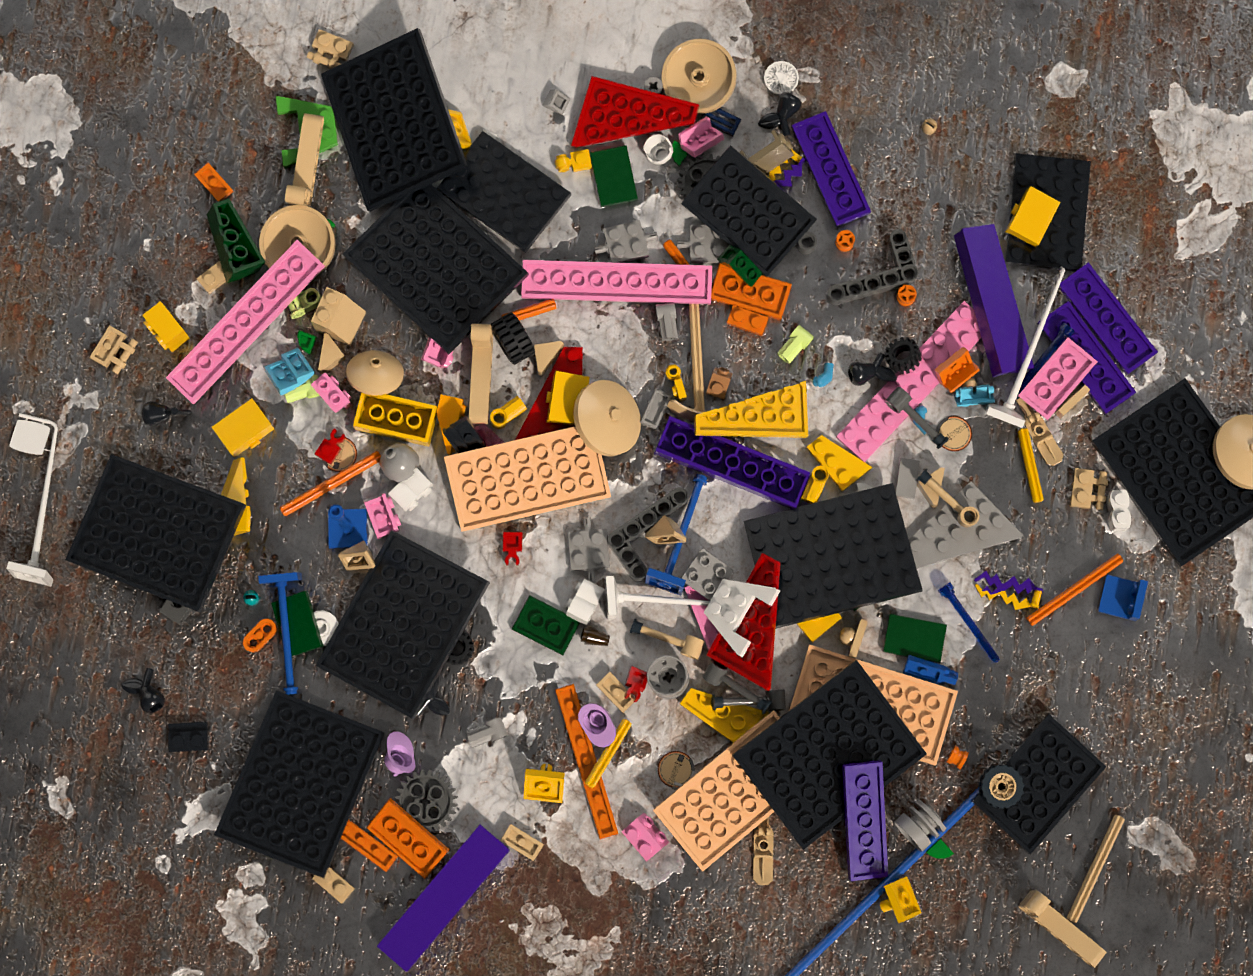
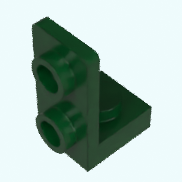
(741, 264)

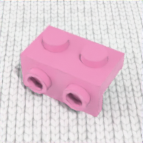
(699, 137)
(436, 355)
(330, 393)
(382, 515)
(645, 836)

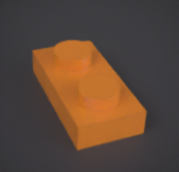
(213, 182)
(747, 320)

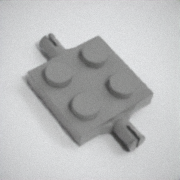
(626, 242)
(703, 245)
(589, 549)

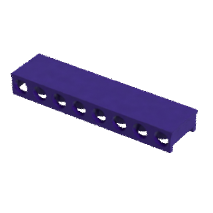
(992, 299)
(733, 463)
(443, 898)

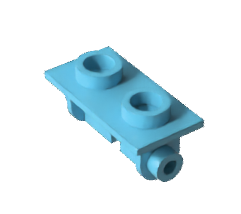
(965, 396)

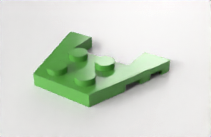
(329, 133)

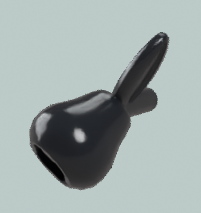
(787, 106)
(862, 372)
(155, 413)
(150, 698)
(435, 703)

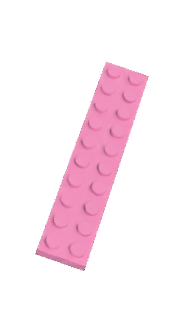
(617, 282)
(245, 322)
(878, 421)

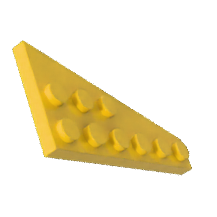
(766, 415)
(728, 721)

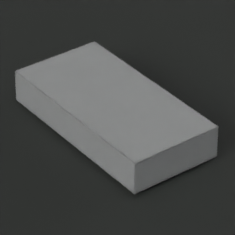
(656, 409)
(907, 478)

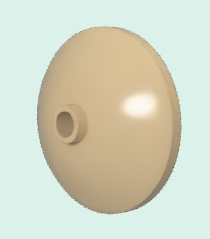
(375, 372)

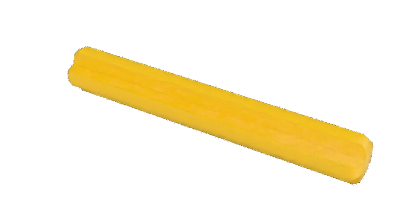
(1030, 465)
(607, 754)

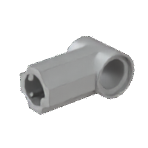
(666, 316)
(491, 731)

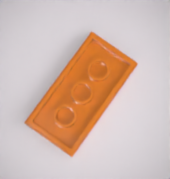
(765, 297)
(407, 838)

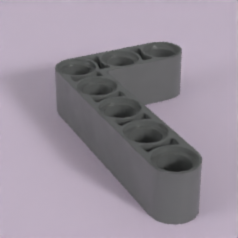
(879, 278)
(643, 527)

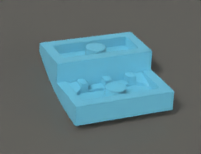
(289, 372)

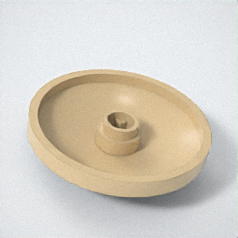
(700, 74)
(298, 224)
(607, 418)
(1235, 450)

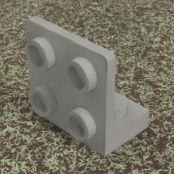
(706, 574)

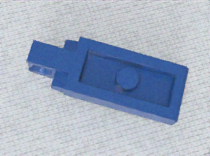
(929, 671)

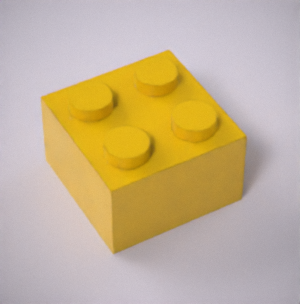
(164, 324)

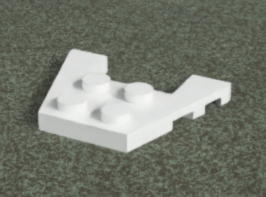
(730, 606)

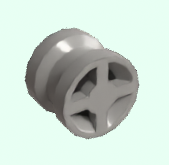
(653, 81)

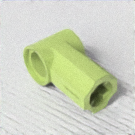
(798, 340)
(303, 391)

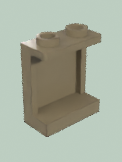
(772, 154)

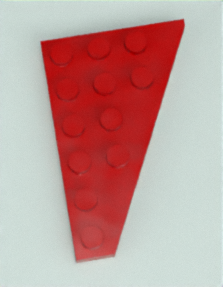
(624, 111)
(536, 423)
(756, 627)

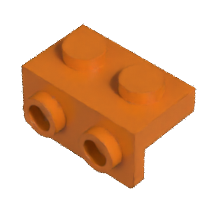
(956, 370)

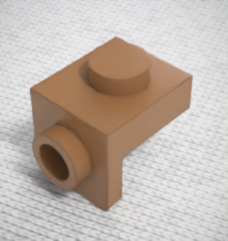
(719, 382)

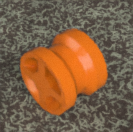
(845, 236)
(906, 291)
(957, 757)

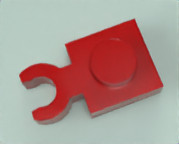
(328, 449)
(512, 544)
(636, 681)

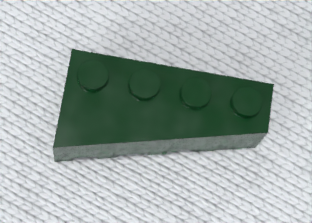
(233, 242)

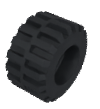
(512, 338)

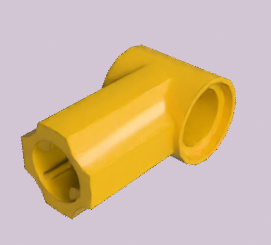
(508, 412)
(814, 486)

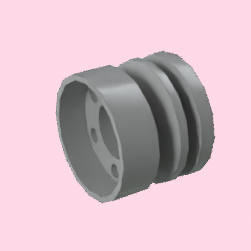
(657, 673)
(920, 825)

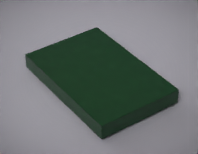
(613, 176)
(302, 623)
(545, 625)
(914, 638)

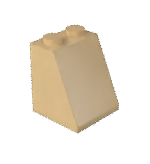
(338, 316)

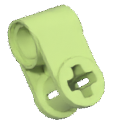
(302, 303)

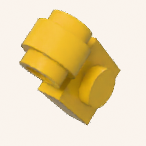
(579, 161)
(678, 388)

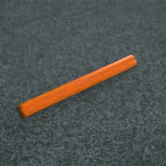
(330, 483)
(1074, 589)

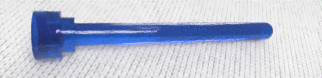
(1064, 332)
(948, 592)

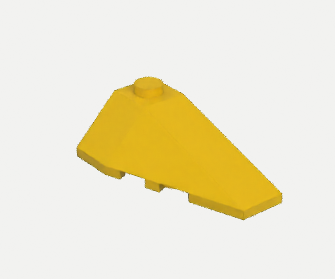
(235, 490)

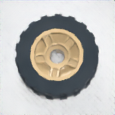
(1009, 778)

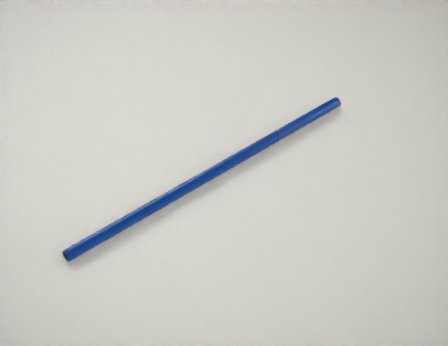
(845, 923)

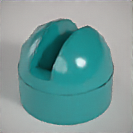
(251, 602)

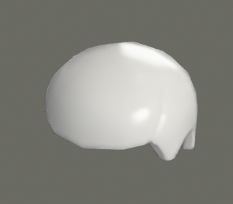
(658, 149)

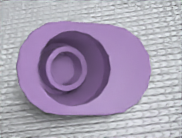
(597, 724)
(399, 754)

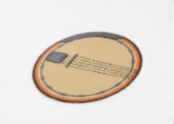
(957, 431)
(345, 458)
(675, 767)

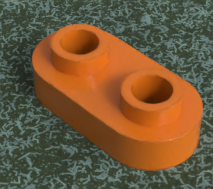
(259, 635)

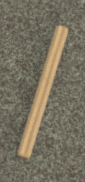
(696, 354)
(1095, 869)

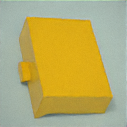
(1032, 216)
(563, 397)
(243, 428)

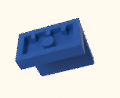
(1122, 597)

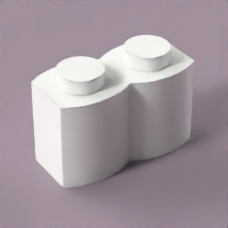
(411, 490)
(1119, 515)
(585, 601)

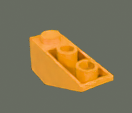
(448, 412)

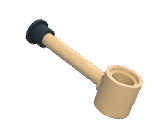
(926, 478)
(690, 646)

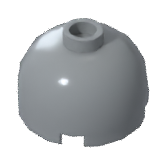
(399, 462)

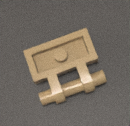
(331, 45)
(109, 346)
(1082, 489)

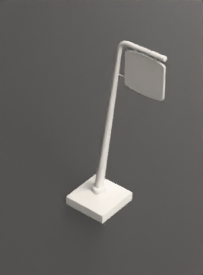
(1007, 411)
(31, 439)
(614, 597)

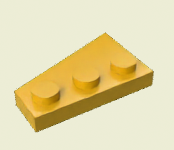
(841, 465)

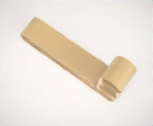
(307, 159)
(480, 373)
(1038, 908)

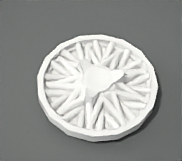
(781, 77)
(326, 624)

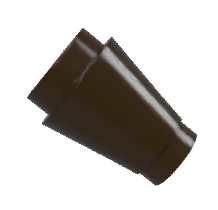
(592, 636)

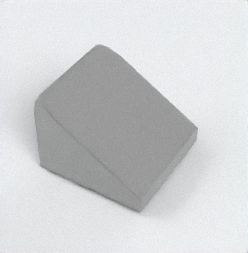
(556, 101)

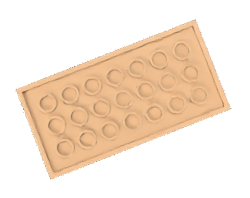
(525, 478)
(919, 703)
(716, 804)

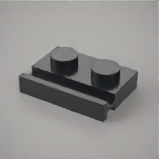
(463, 436)
(188, 737)

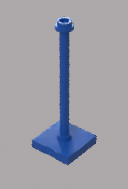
(346, 527)
(666, 580)
(280, 582)

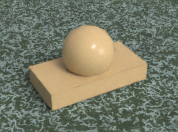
(853, 638)

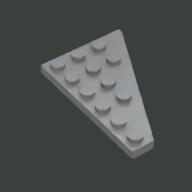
(945, 538)

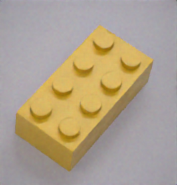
(396, 418)

